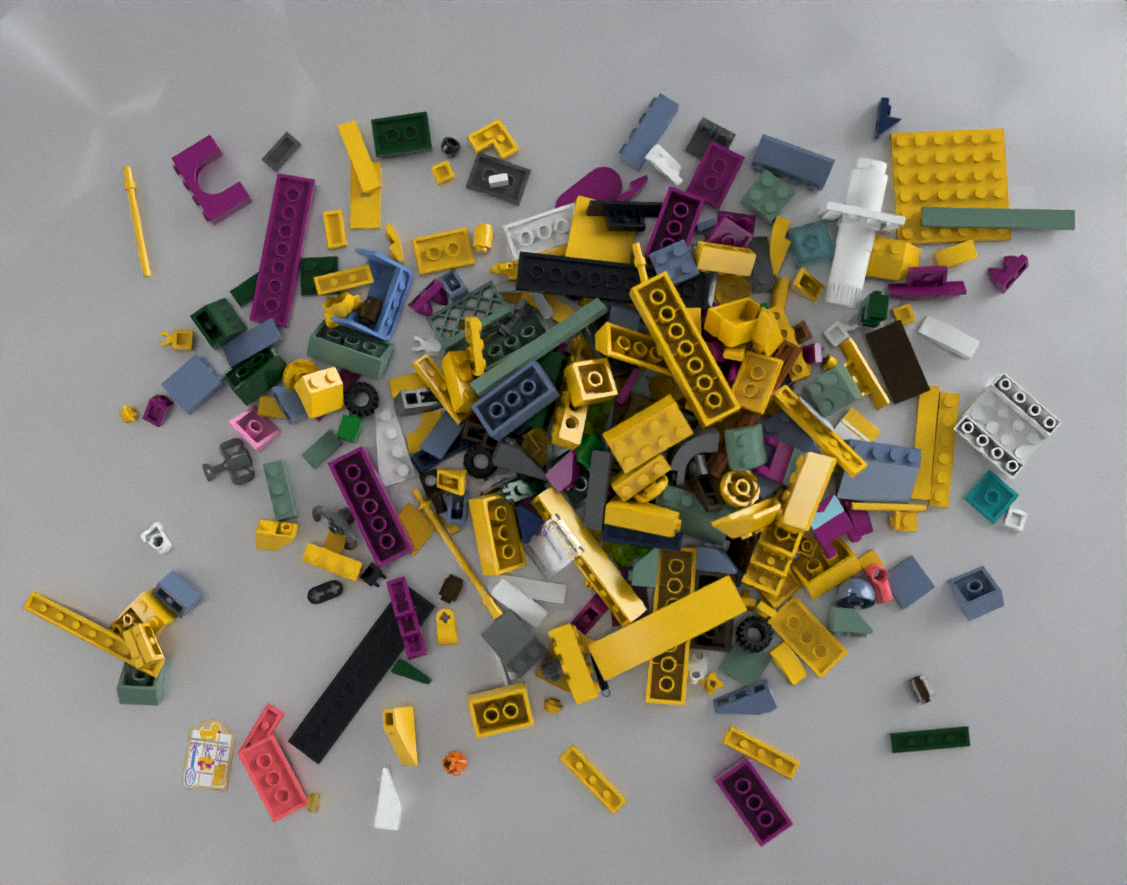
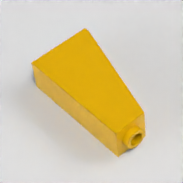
(642, 517)

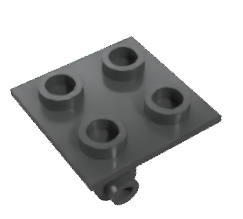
(707, 132)

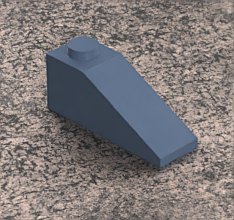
(749, 700)

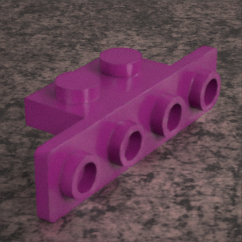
(927, 282)

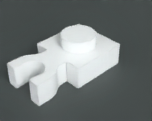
(838, 332)
(431, 346)

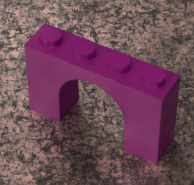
(191, 163)

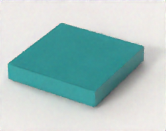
(991, 497)

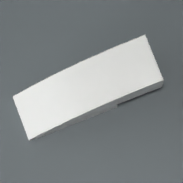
(948, 337)

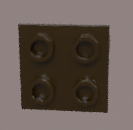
(741, 551)

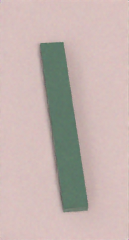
(997, 218)
(539, 347)

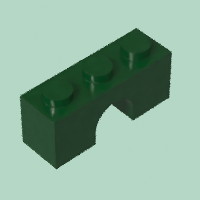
(873, 309)

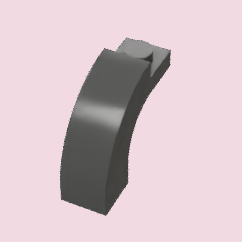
(681, 453)

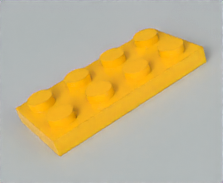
(807, 637)

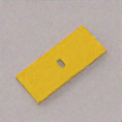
(364, 211)

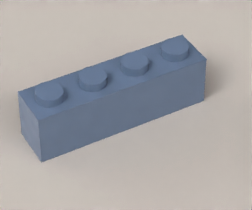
(649, 131)

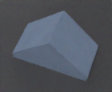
(453, 285)
(458, 509)

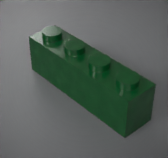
(553, 365)

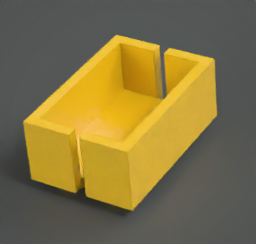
(734, 321)

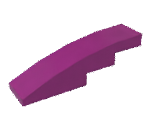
(406, 618)

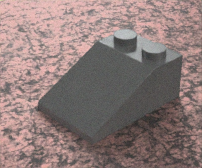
(514, 643)

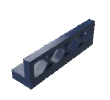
(634, 537)

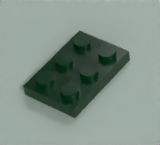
(401, 134)

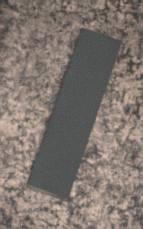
(598, 489)

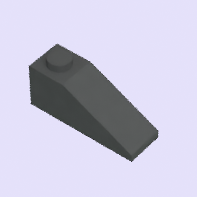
(762, 270)
(415, 402)
(514, 457)

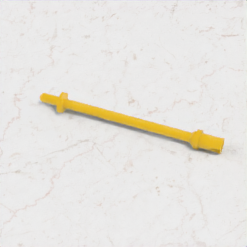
(487, 599)

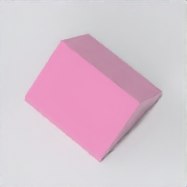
(255, 429)

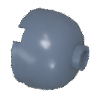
(855, 592)

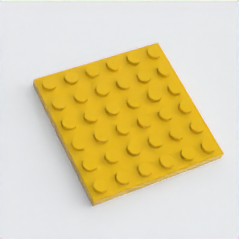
(948, 171)

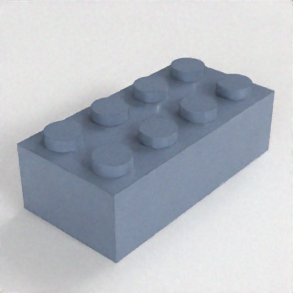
(515, 400)

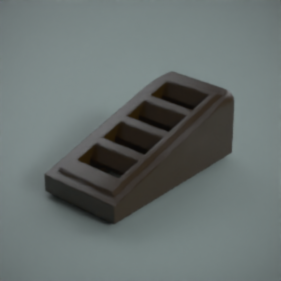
(709, 486)

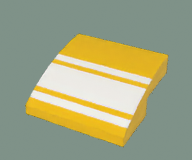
(856, 427)

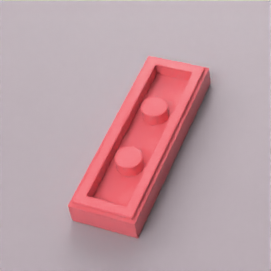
(264, 726)

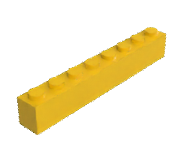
(593, 562)

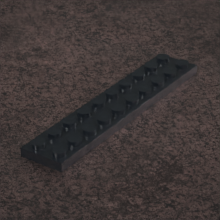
(596, 279)
(354, 682)

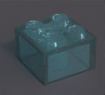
(810, 244)

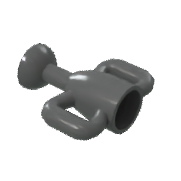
(235, 462)

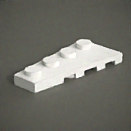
(392, 452)

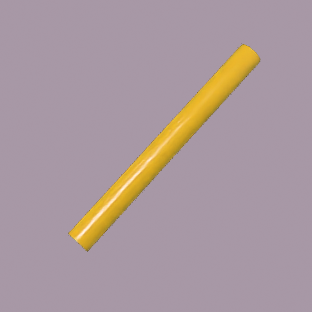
(888, 507)

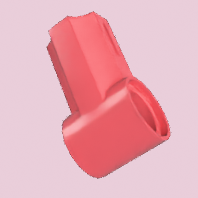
(880, 582)

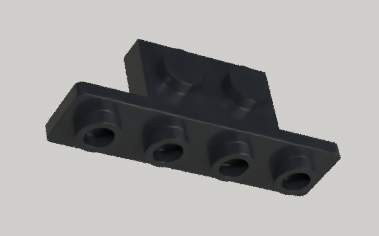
(624, 214)

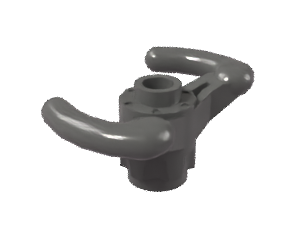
(338, 523)

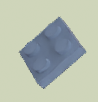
(675, 261)

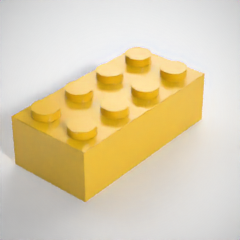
(647, 433)

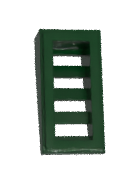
(408, 671)

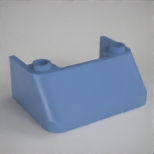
(389, 286)

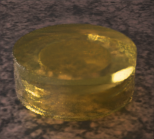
(313, 802)

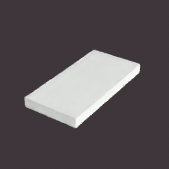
(540, 231)

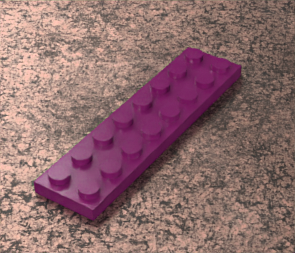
(282, 249)

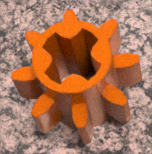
(454, 763)

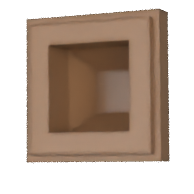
(802, 332)

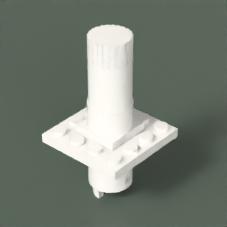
(858, 223)

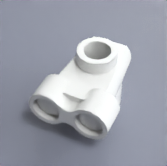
(155, 536)

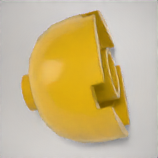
(739, 488)

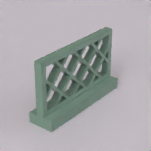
(489, 323)

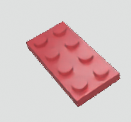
(273, 777)

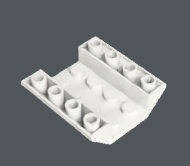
(1006, 424)

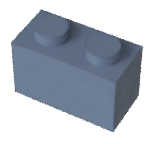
(177, 594)

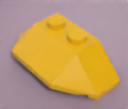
(892, 258)
(749, 519)

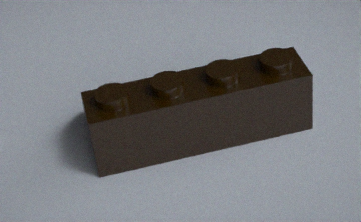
(719, 637)

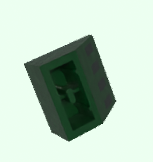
(218, 323)

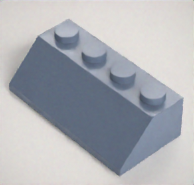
(792, 162)

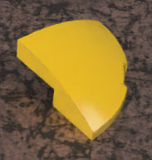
(536, 443)

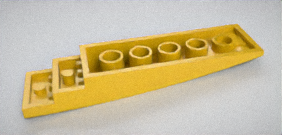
(772, 555)
(667, 627)

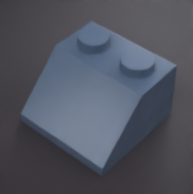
(976, 593)

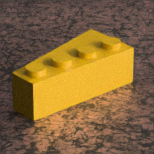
(573, 663)

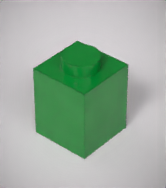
(350, 428)

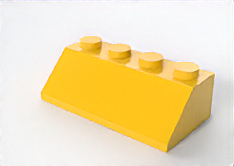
(630, 347)
(804, 492)
(496, 534)

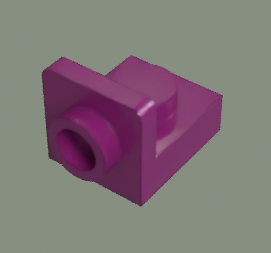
(157, 409)

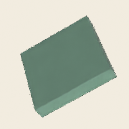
(744, 666)

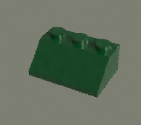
(255, 374)

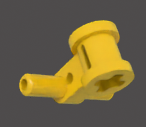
(508, 269)

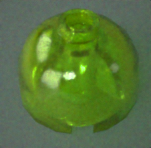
(625, 554)

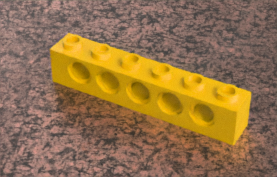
(575, 419)

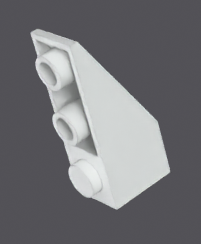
(389, 806)

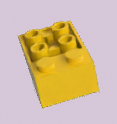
(143, 610)

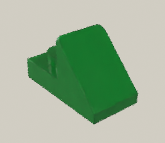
(584, 450)

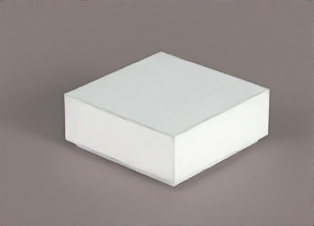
(498, 180)
(1015, 519)

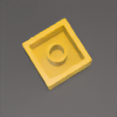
(590, 382)

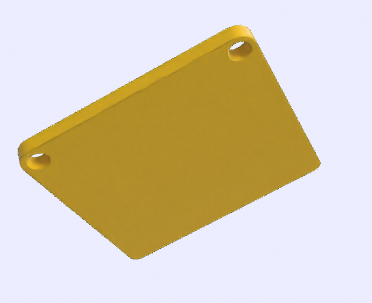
(592, 241)

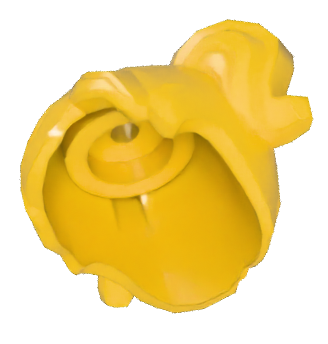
(340, 307)

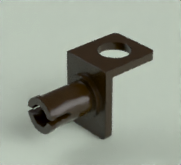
(433, 492)

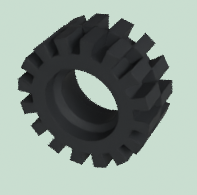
(361, 410)
(469, 462)
(745, 641)

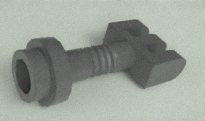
(523, 311)

